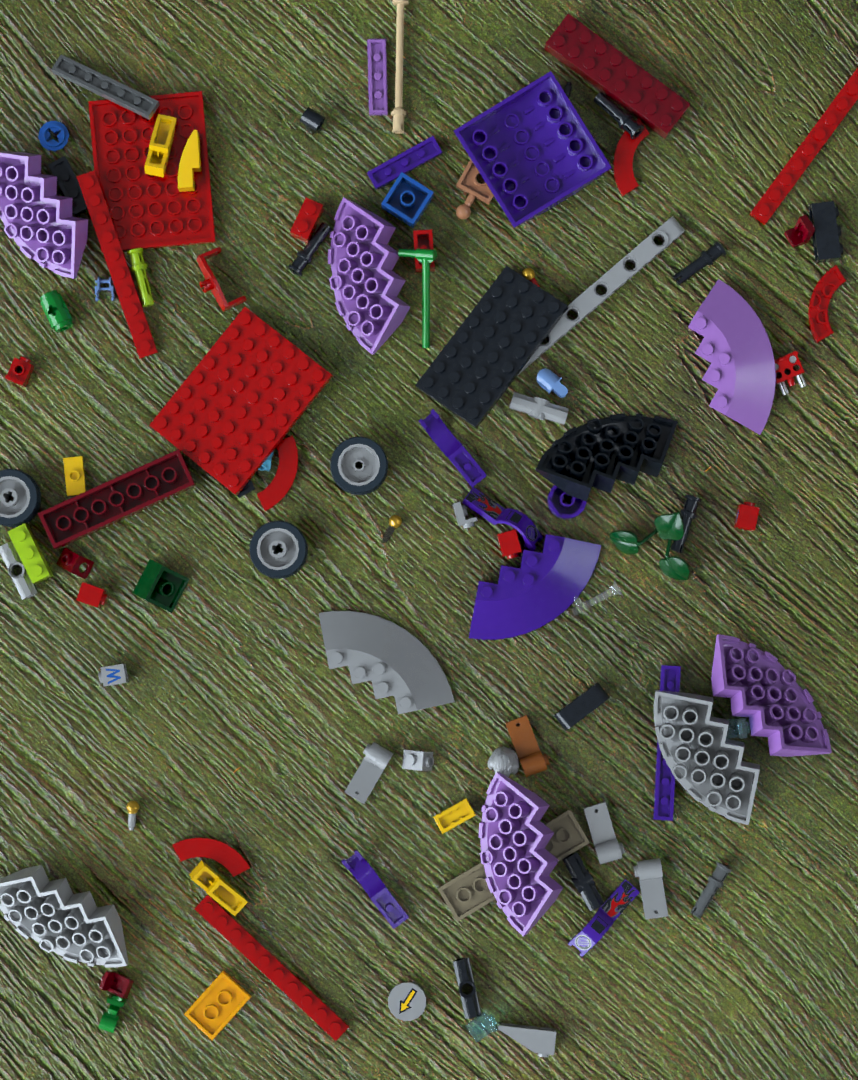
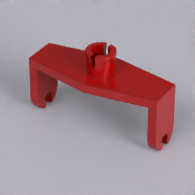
(211, 283)

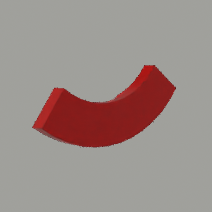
(623, 161)
(819, 303)
(284, 477)
(214, 850)

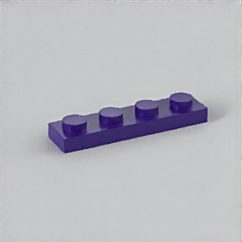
(404, 162)

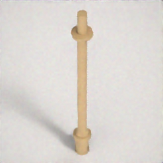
(398, 112)

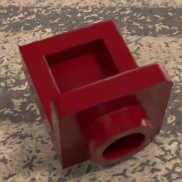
(801, 232)
(116, 983)

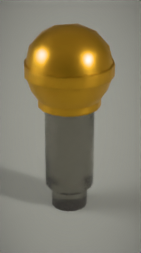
(394, 522)

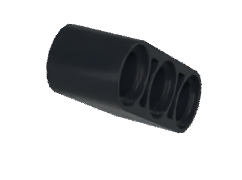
(581, 706)

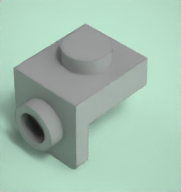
(417, 760)

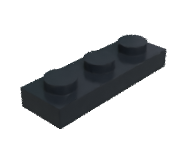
(69, 184)

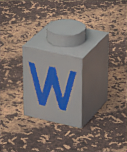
(113, 675)

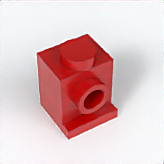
(23, 377)

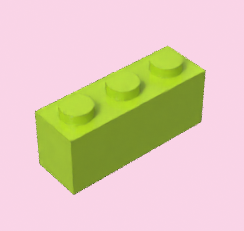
(30, 553)

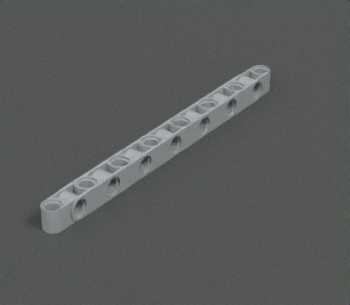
(611, 281)

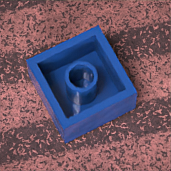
(407, 200)

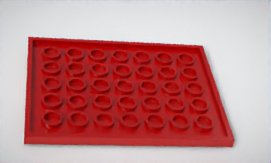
(147, 207)
(241, 400)

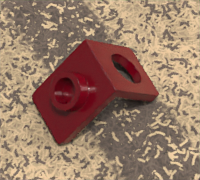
(71, 562)

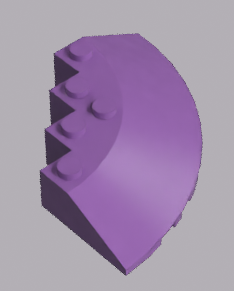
(38, 217)
(364, 275)
(738, 355)
(769, 697)
(516, 853)

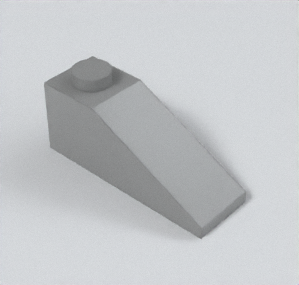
(537, 1039)

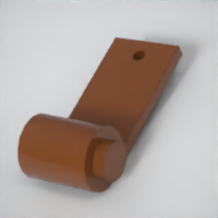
(526, 746)

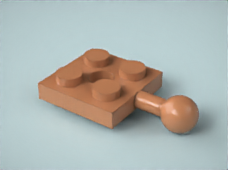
(475, 190)

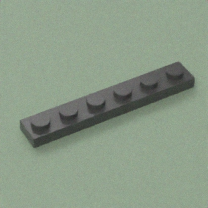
(105, 87)

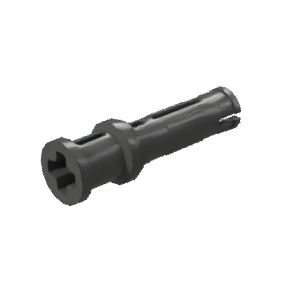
(715, 882)

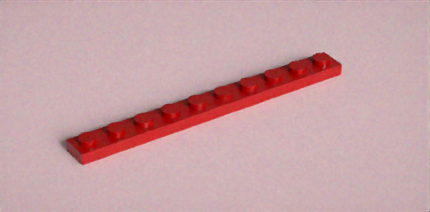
(807, 151)
(117, 264)
(272, 967)

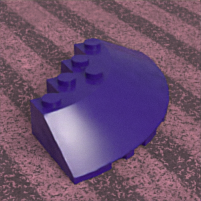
(535, 591)

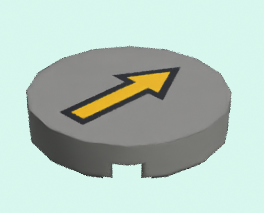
(407, 1001)

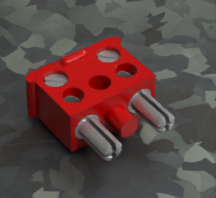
(787, 362)

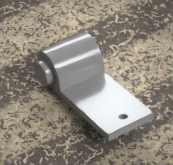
(368, 772)
(602, 833)
(651, 888)

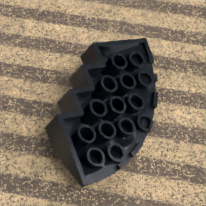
(605, 452)

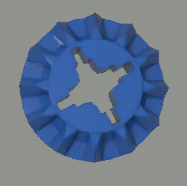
(55, 127)

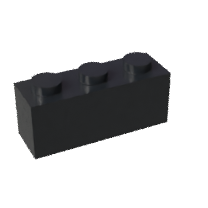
(826, 233)

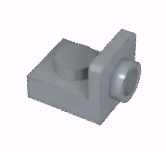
(461, 513)

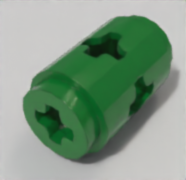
(62, 320)

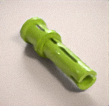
(139, 269)

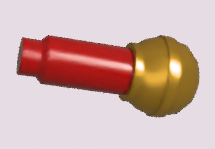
(529, 274)

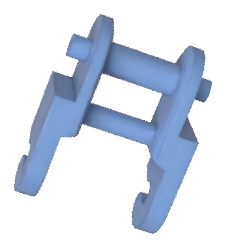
(98, 289)

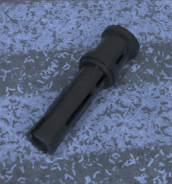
(624, 120)
(304, 257)
(707, 258)
(688, 514)

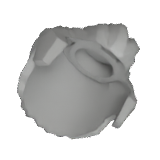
(504, 761)

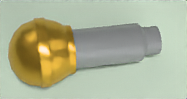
(132, 808)

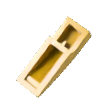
(160, 145)
(189, 163)
(218, 888)

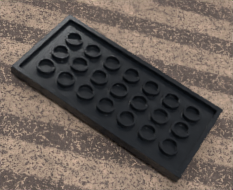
(491, 347)

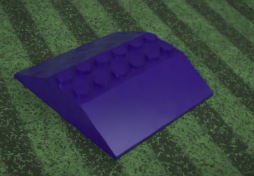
(533, 150)

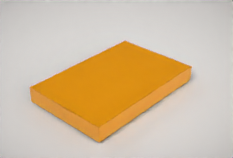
(217, 1005)

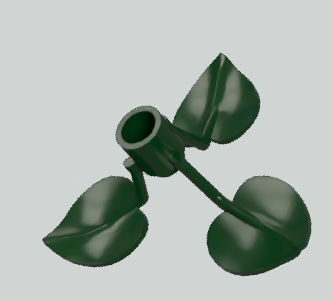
(668, 527)

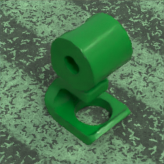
(110, 1018)

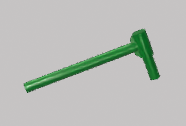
(426, 257)

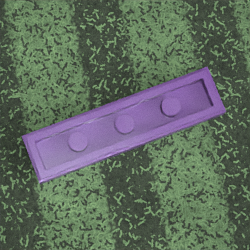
(377, 77)

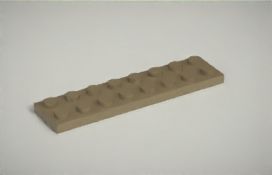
(470, 890)

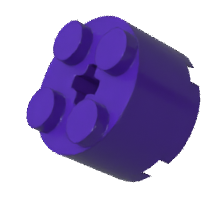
(561, 509)

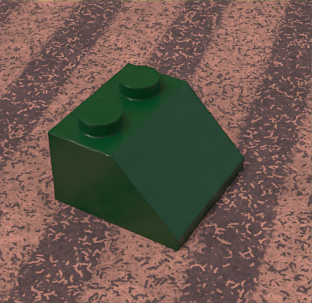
(160, 585)

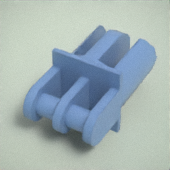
(551, 383)

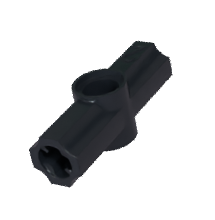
(583, 881)
(469, 1000)

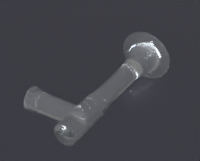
(583, 606)

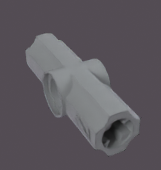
(539, 408)
(22, 581)

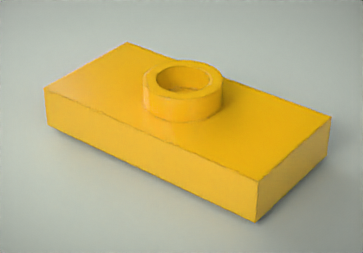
(74, 475)
(454, 815)

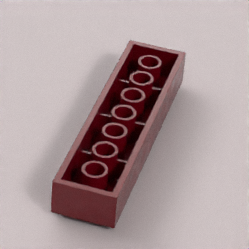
(616, 76)
(117, 499)

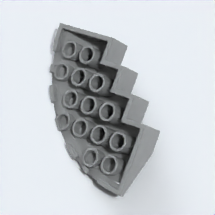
(386, 657)
(702, 756)
(63, 920)

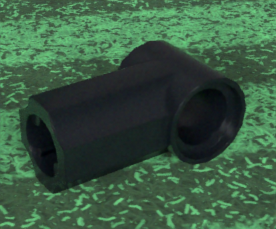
(312, 120)

